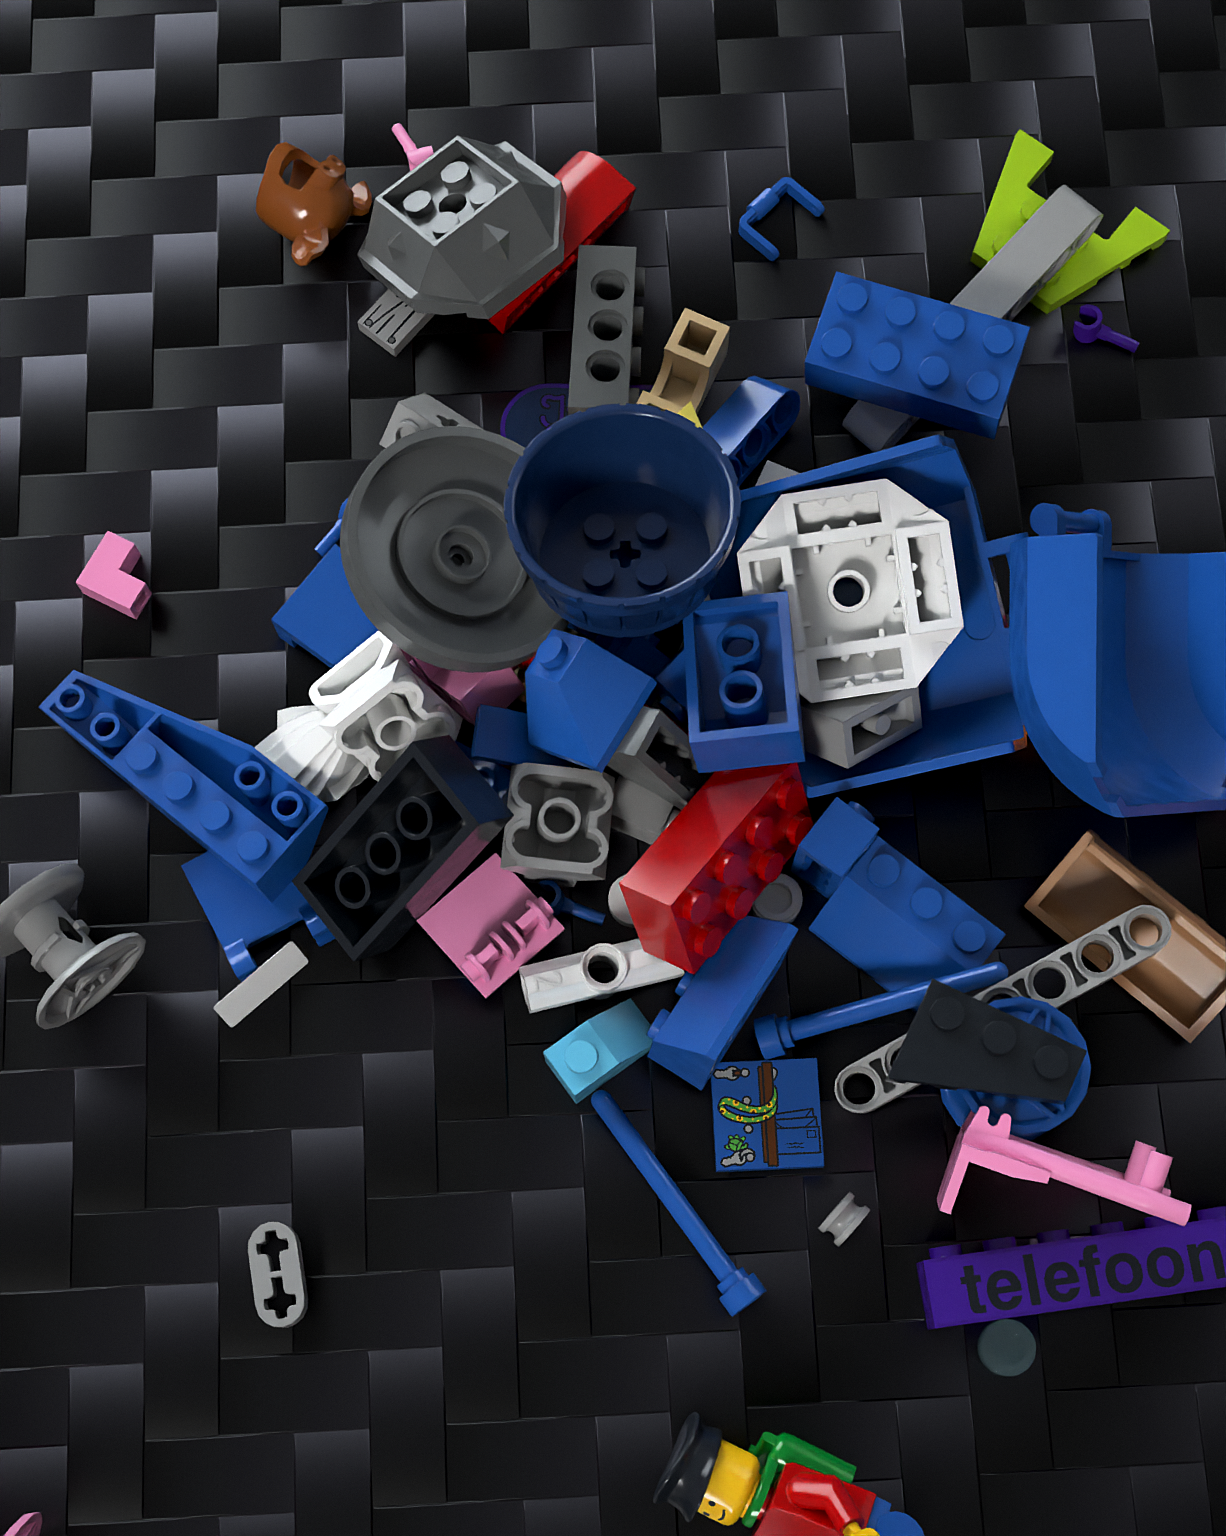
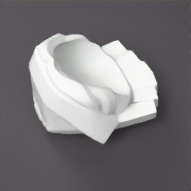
(311, 754)

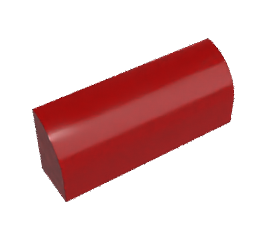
(594, 202)

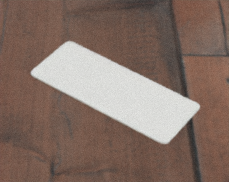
(261, 984)

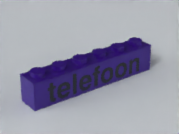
(1073, 1272)

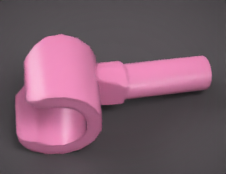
(414, 155)

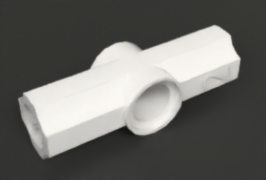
(568, 980)

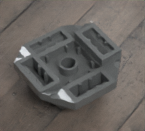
(466, 230)

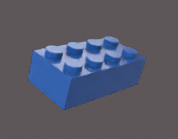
(915, 355)

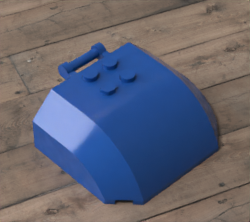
(1120, 665)
(969, 690)

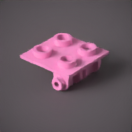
(491, 925)

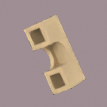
(689, 363)

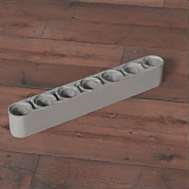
(999, 291)
(1065, 961)

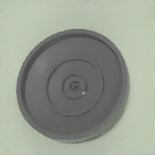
(435, 555)

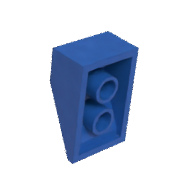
(742, 683)

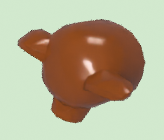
(312, 204)

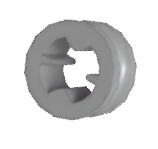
(844, 1219)

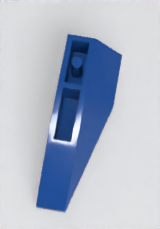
(198, 778)

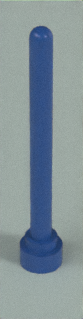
(780, 1033)
(735, 1284)

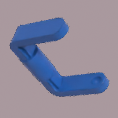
(764, 203)

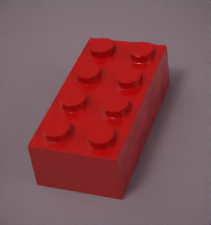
(715, 861)

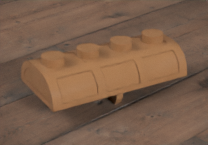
(1096, 884)

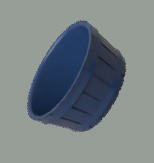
(617, 481)

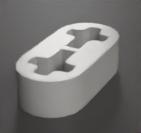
(264, 1276)

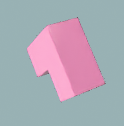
(108, 577)

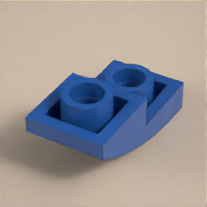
(503, 739)

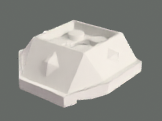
(906, 578)

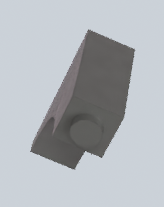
(658, 758)

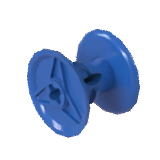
(1028, 1117)

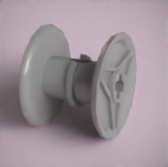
(80, 969)

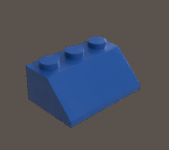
(902, 923)
(719, 999)

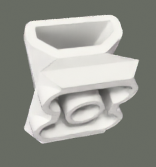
(380, 705)

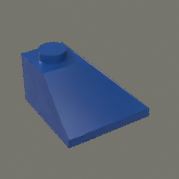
(581, 699)

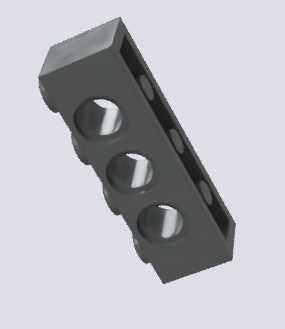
(603, 312)

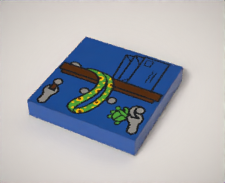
(767, 1115)

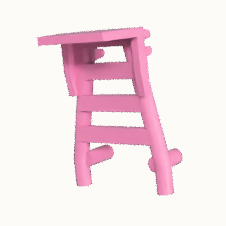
(998, 1150)

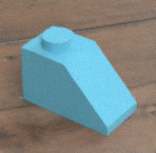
(599, 1049)

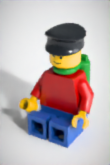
(778, 1481)

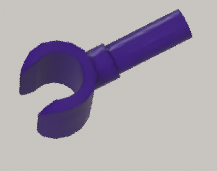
(1096, 330)

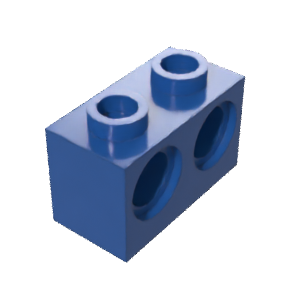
(834, 846)

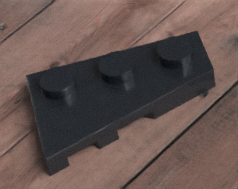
(982, 1049)

